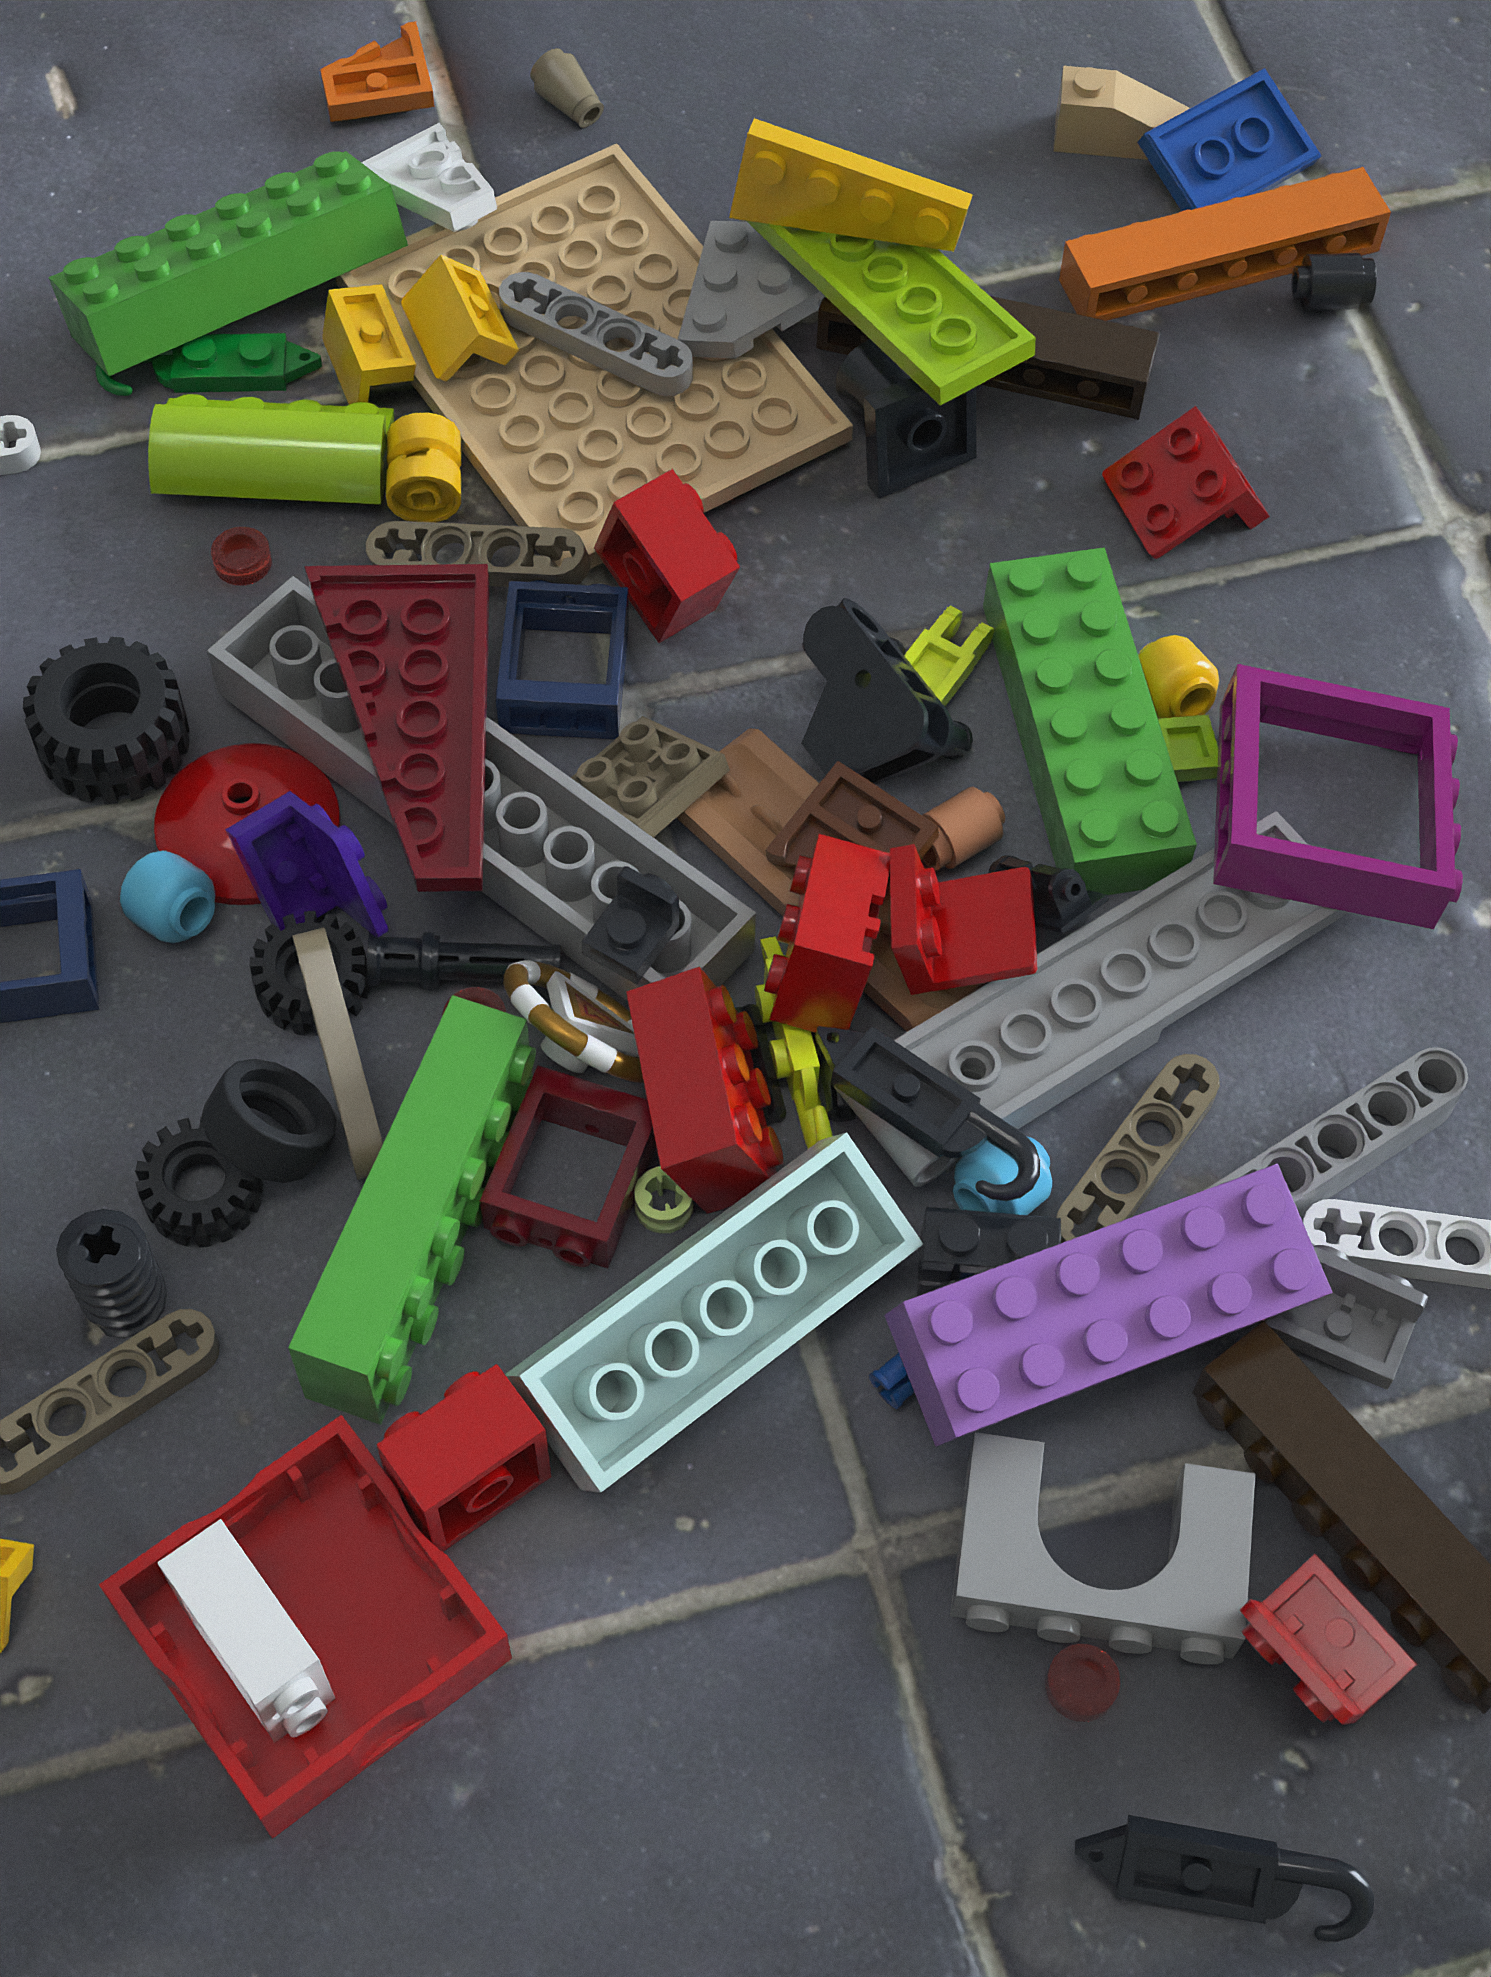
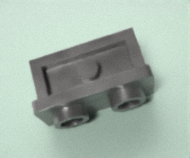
(1358, 1325)

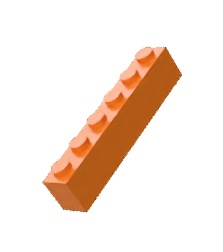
(1221, 245)

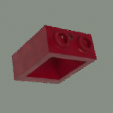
(589, 1110)

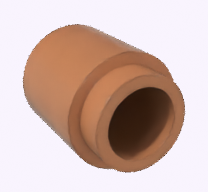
(966, 827)

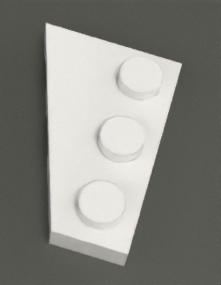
(435, 180)

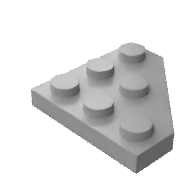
(742, 292)

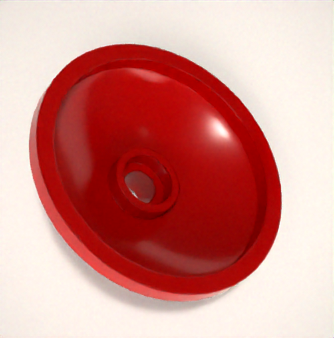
(202, 805)

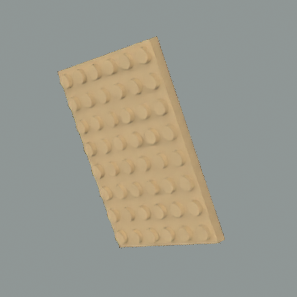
(573, 438)

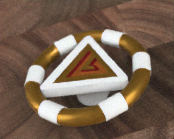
(581, 1024)

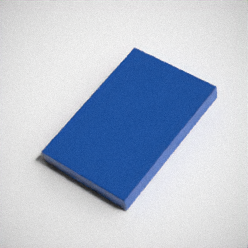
(1230, 145)

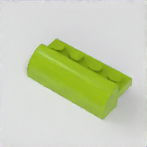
(269, 449)

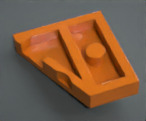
(379, 79)

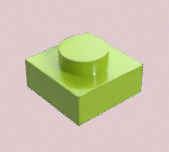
(1191, 747)

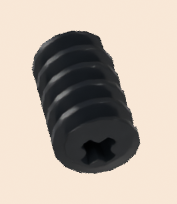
(112, 1272)

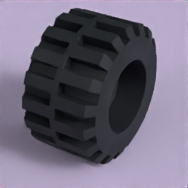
(98, 682)

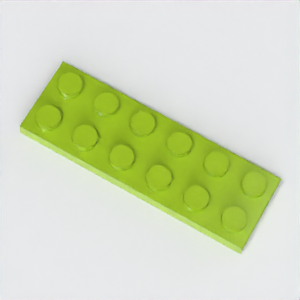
(910, 306)

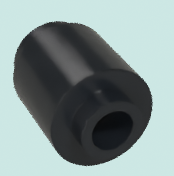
(1334, 281)

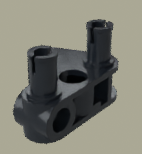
(874, 704)

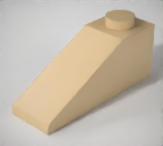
(1107, 113)

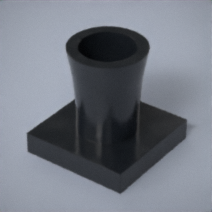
(904, 426)

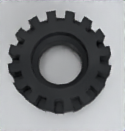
(278, 955)
(200, 1217)

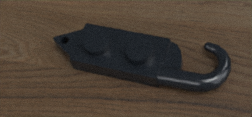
(924, 1104)
(1221, 1873)

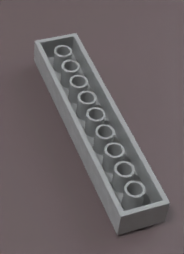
(546, 838)

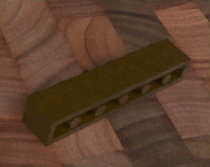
(1074, 360)
(1358, 1502)

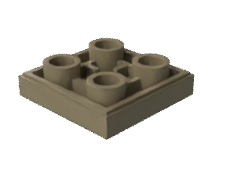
(651, 774)

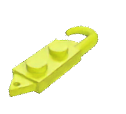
(795, 1059)

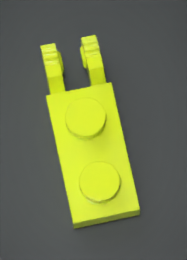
(943, 663)

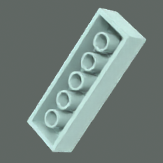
(713, 1312)

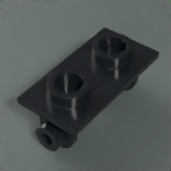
(1058, 895)

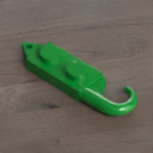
(226, 365)

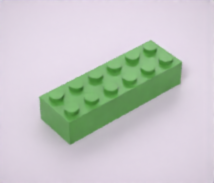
(228, 261)
(1087, 721)
(414, 1214)

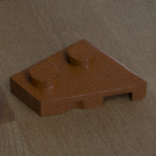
(851, 811)

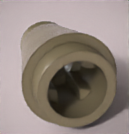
(565, 86)

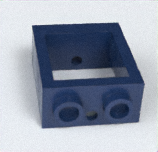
(562, 707)
(45, 899)

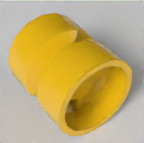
(423, 468)

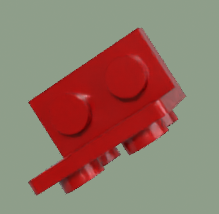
(1181, 484)
(959, 927)

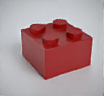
(667, 554)
(466, 1456)

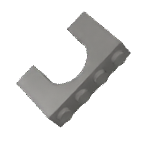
(1013, 1581)

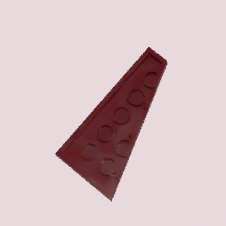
(417, 682)

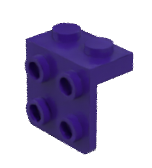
(306, 864)

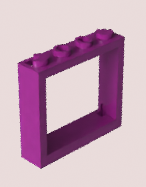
(1316, 873)

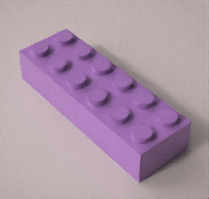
(1106, 1303)

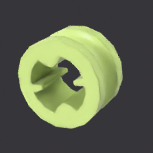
(656, 1220)

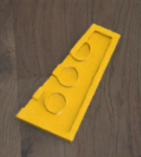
(835, 191)

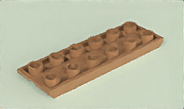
(742, 819)

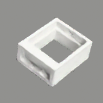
(249, 1632)

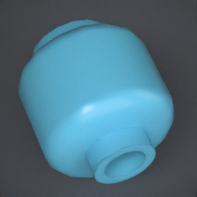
(168, 897)
(998, 1168)

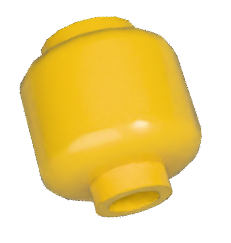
(1178, 677)

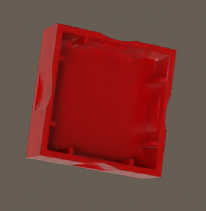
(365, 1592)

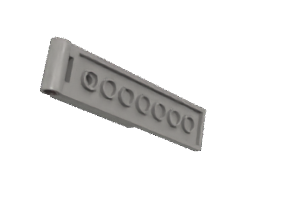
(1100, 996)

